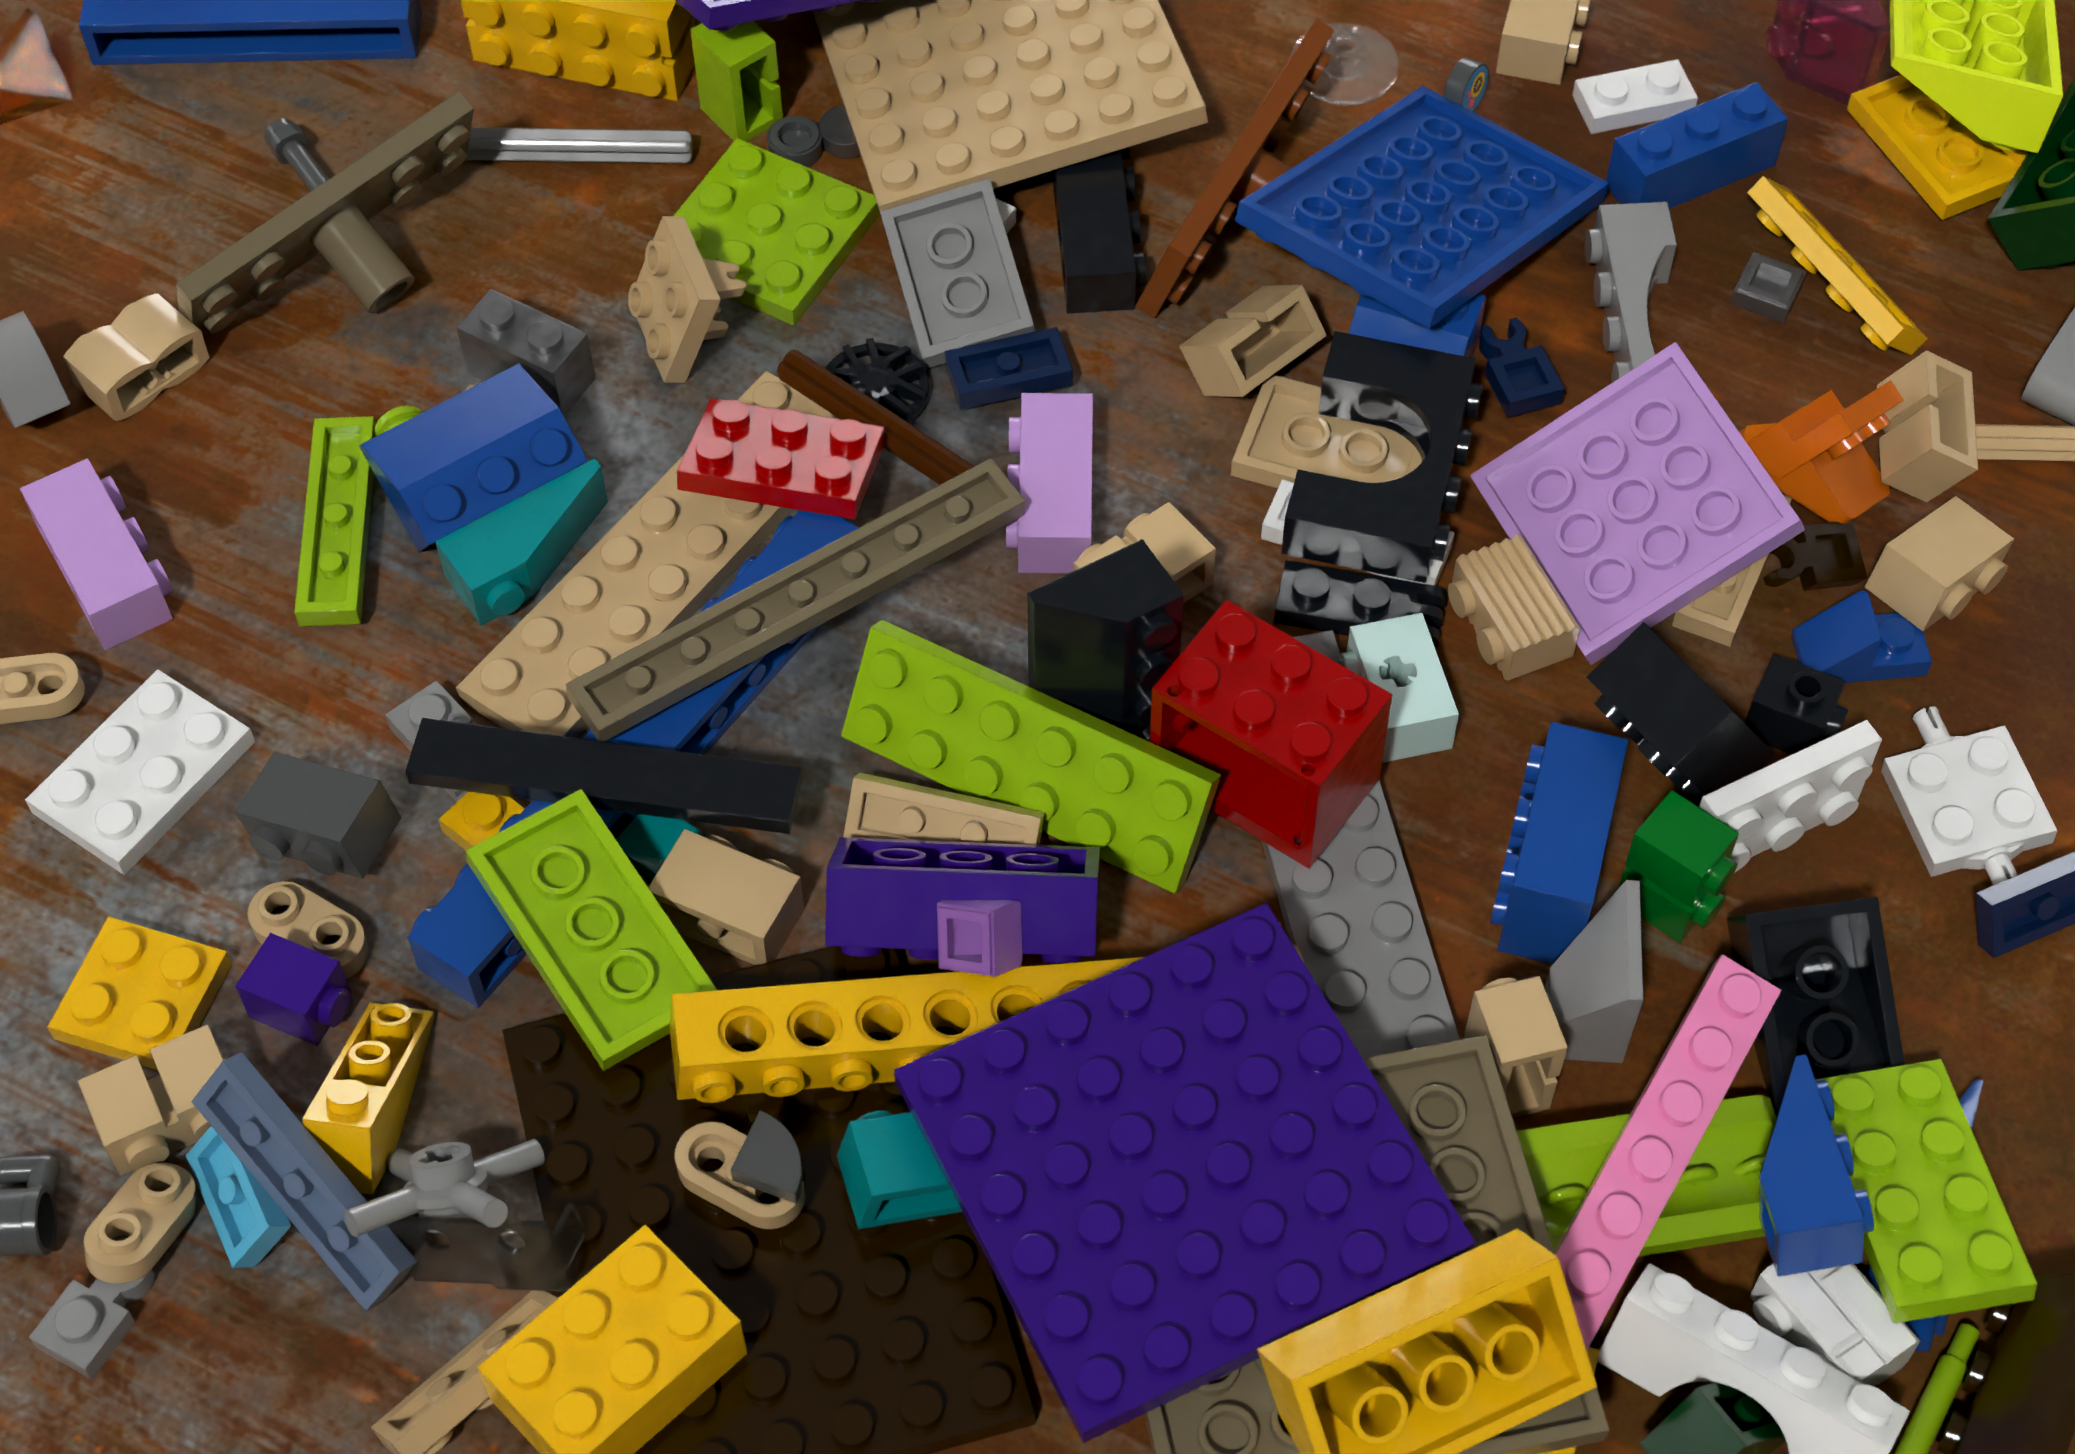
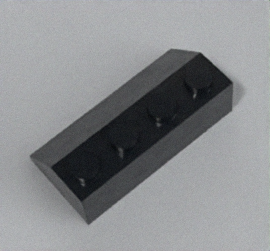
(1106, 636)

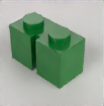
(1681, 866)

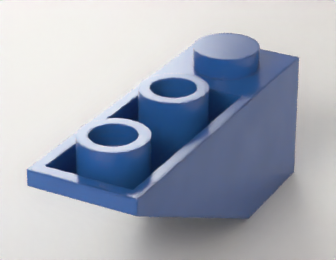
(1805, 1186)

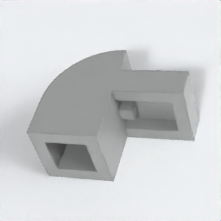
(26, 374)

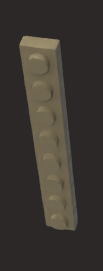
(794, 600)

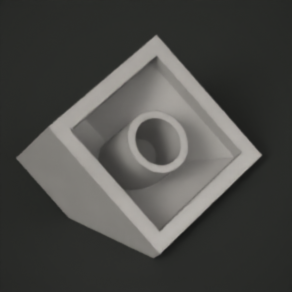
(1600, 981)

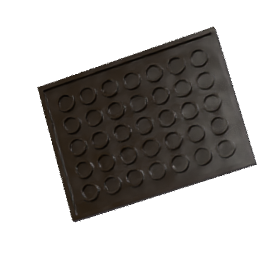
(846, 1330)

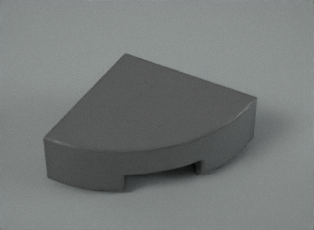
(770, 1160)

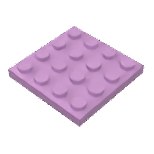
(1638, 500)

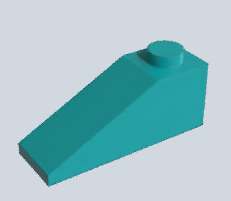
(516, 548)

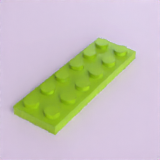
(1030, 753)

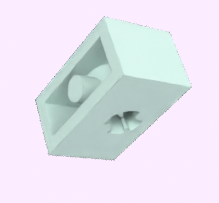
(1405, 663)

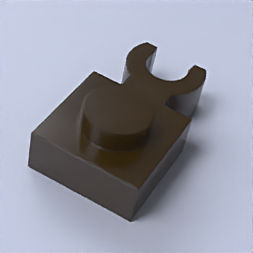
(1822, 556)

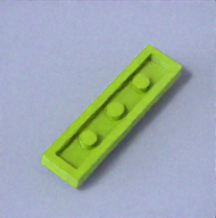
(335, 524)

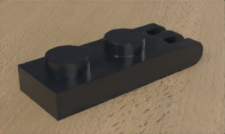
(1338, 599)

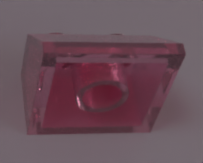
(1829, 44)

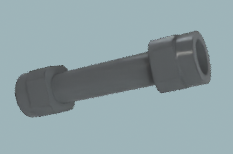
(291, 147)

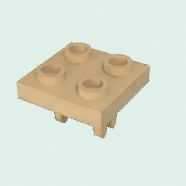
(680, 298)

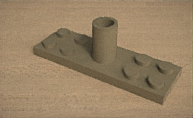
(335, 224)

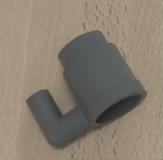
(28, 1213)

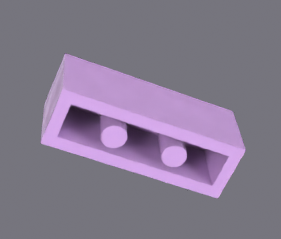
(1052, 479)
(99, 552)

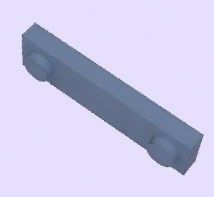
(301, 1179)

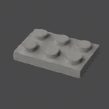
(956, 270)

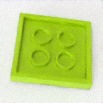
(778, 225)

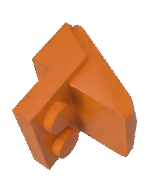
(1820, 453)

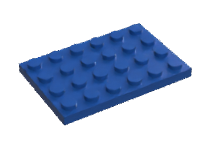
(1422, 205)

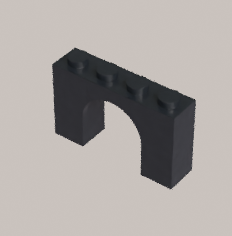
(1393, 523)

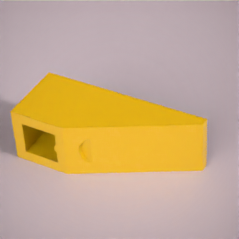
(369, 1091)

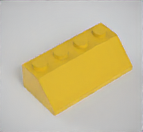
(1435, 1357)

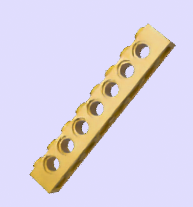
(842, 1016)

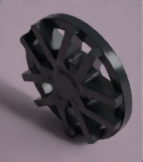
(881, 380)

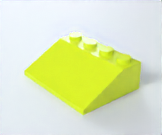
(1983, 63)

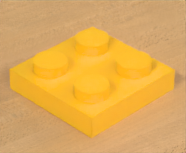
(138, 991)

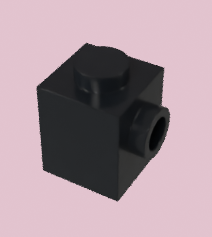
(1795, 706)

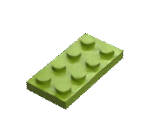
(589, 926)
(1936, 1212)

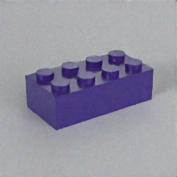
(890, 890)

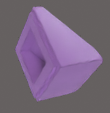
(979, 936)

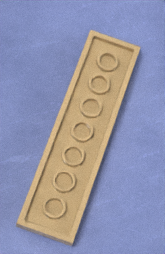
(627, 589)

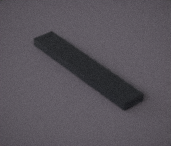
(608, 773)

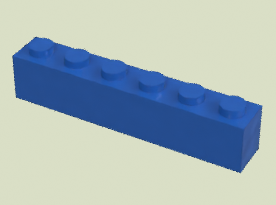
(248, 30)

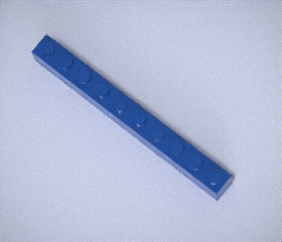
(464, 936)

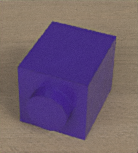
(294, 989)

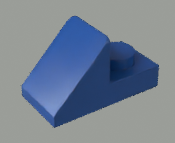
(1859, 645)

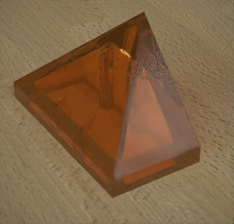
(29, 71)

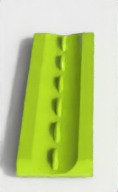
(1712, 1200)

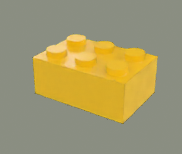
(615, 1354)

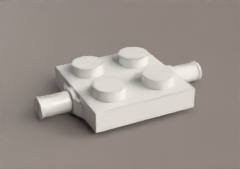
(1967, 799)

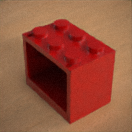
(1279, 724)

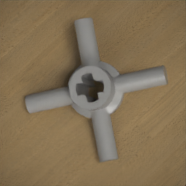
(445, 1185)

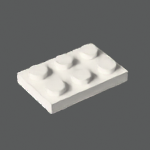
(140, 771)
(1796, 793)

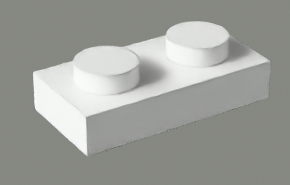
(1633, 96)

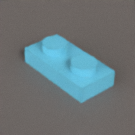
(237, 1203)

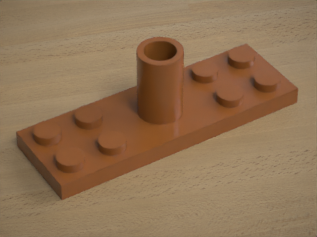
(1241, 172)

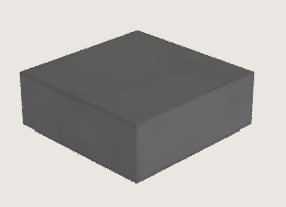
(1768, 287)

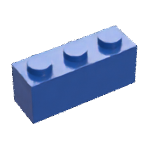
(1698, 149)

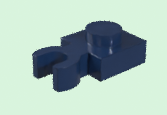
(1518, 375)

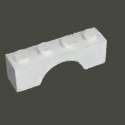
(1681, 1336)

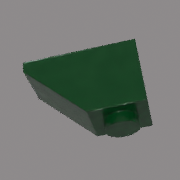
(1716, 1422)

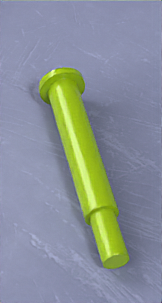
(1939, 1393)

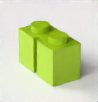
(737, 78)

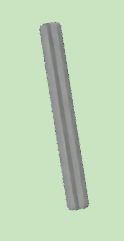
(580, 145)

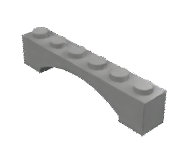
(1631, 254)

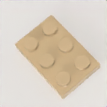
(1291, 435)

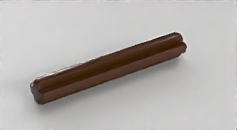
(850, 403)

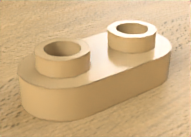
(28, 681)
(309, 923)
(724, 1143)
(143, 1215)

